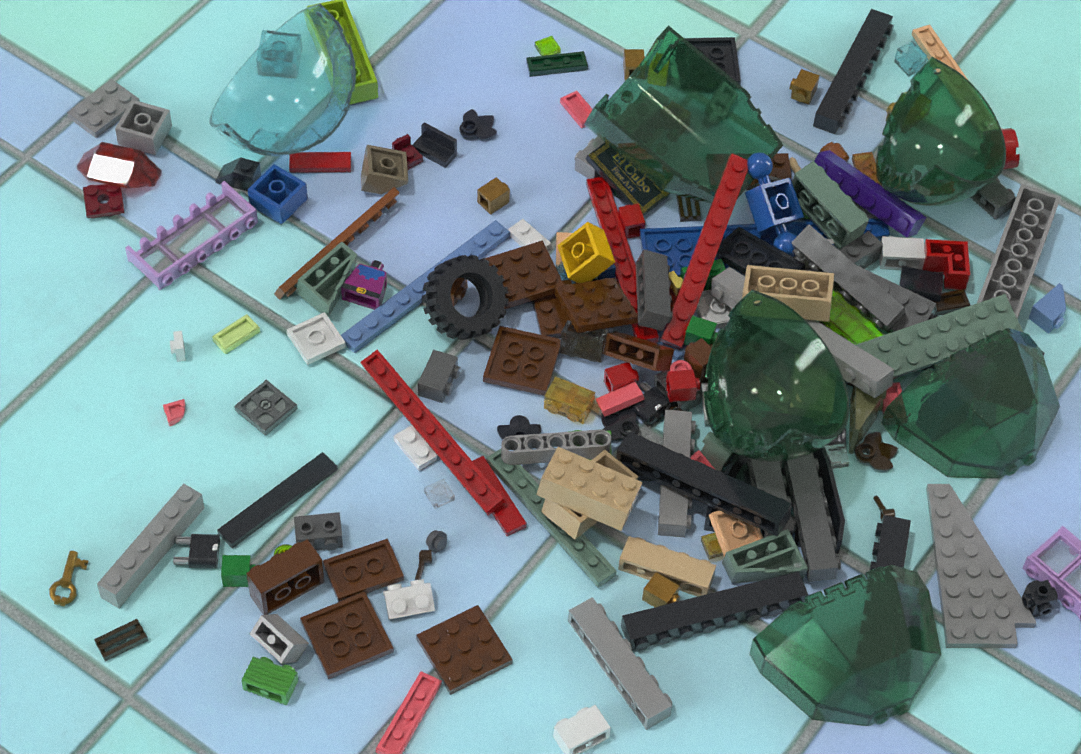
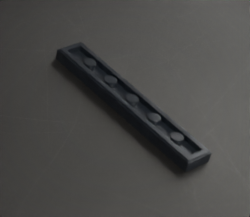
(277, 500)

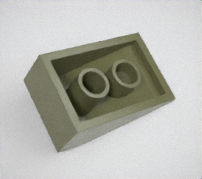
(862, 415)

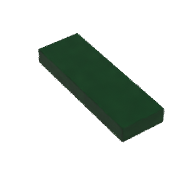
(556, 63)

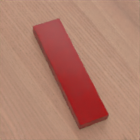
(507, 514)

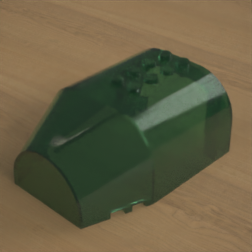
(682, 120)

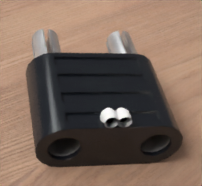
(653, 406)
(202, 552)

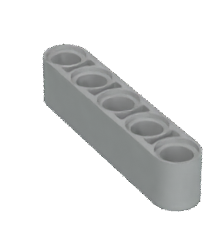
(545, 444)

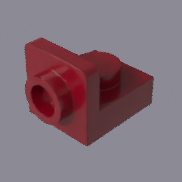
(404, 144)

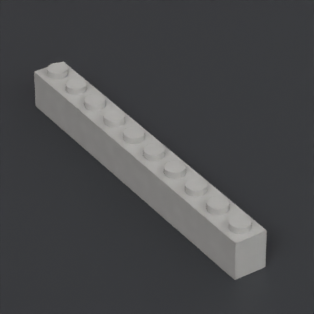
(854, 363)

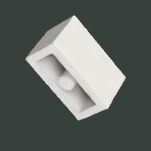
(902, 252)
(581, 731)

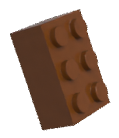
(285, 577)

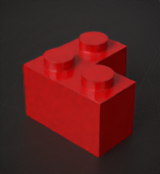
(949, 258)

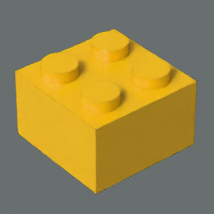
(586, 253)

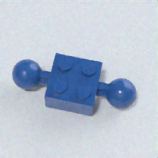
(772, 202)

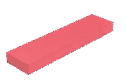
(409, 715)

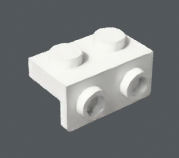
(408, 600)

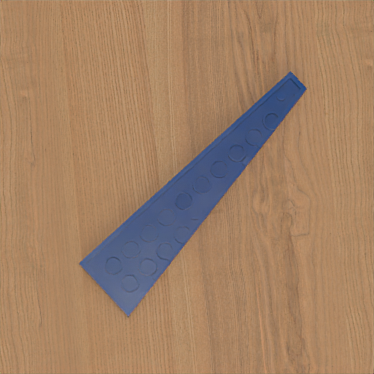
(680, 242)

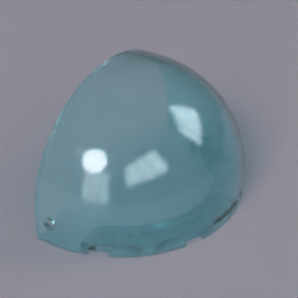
(290, 88)

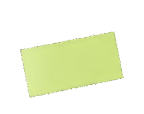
(236, 334)

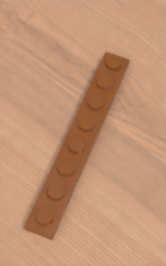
(346, 237)

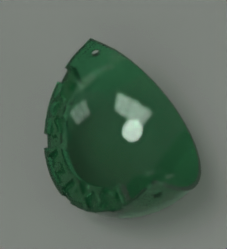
(940, 140)
(773, 384)

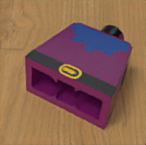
(366, 285)

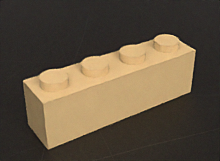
(646, 559)

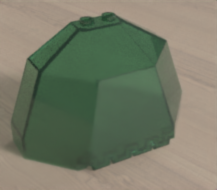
(978, 409)
(854, 650)

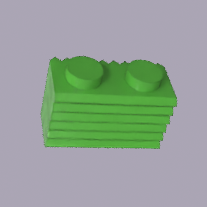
(270, 680)

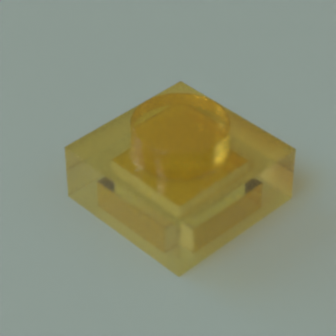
(711, 546)

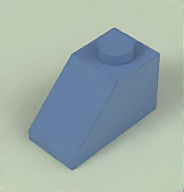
(1049, 310)

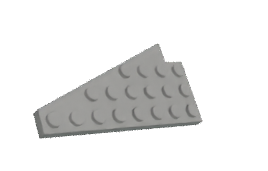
(974, 591)

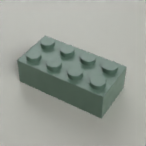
(828, 205)

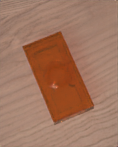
(866, 164)

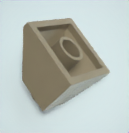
(383, 169)

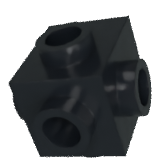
(1039, 597)

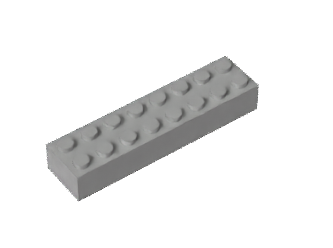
(1020, 246)

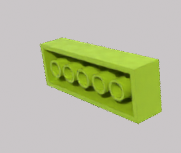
(366, 83)

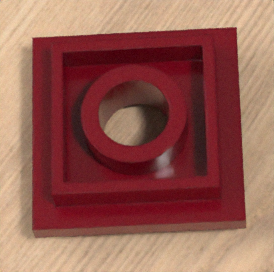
(96, 193)

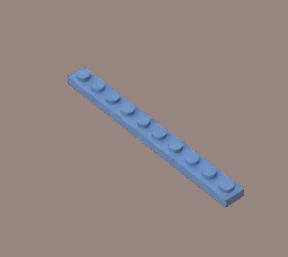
(411, 295)

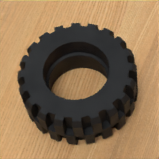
(490, 292)

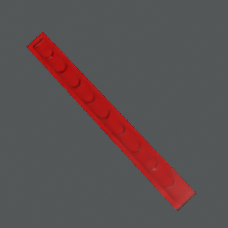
(610, 222)
(705, 251)
(433, 432)

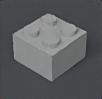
(143, 127)

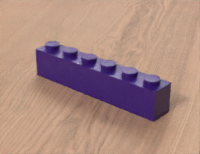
(871, 195)

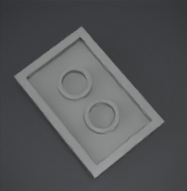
(102, 108)

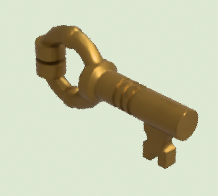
(65, 581)

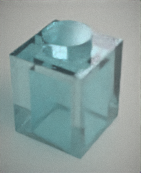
(910, 58)

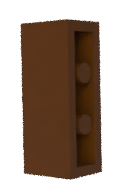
(638, 351)

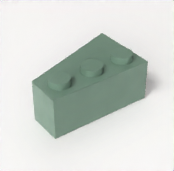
(765, 559)

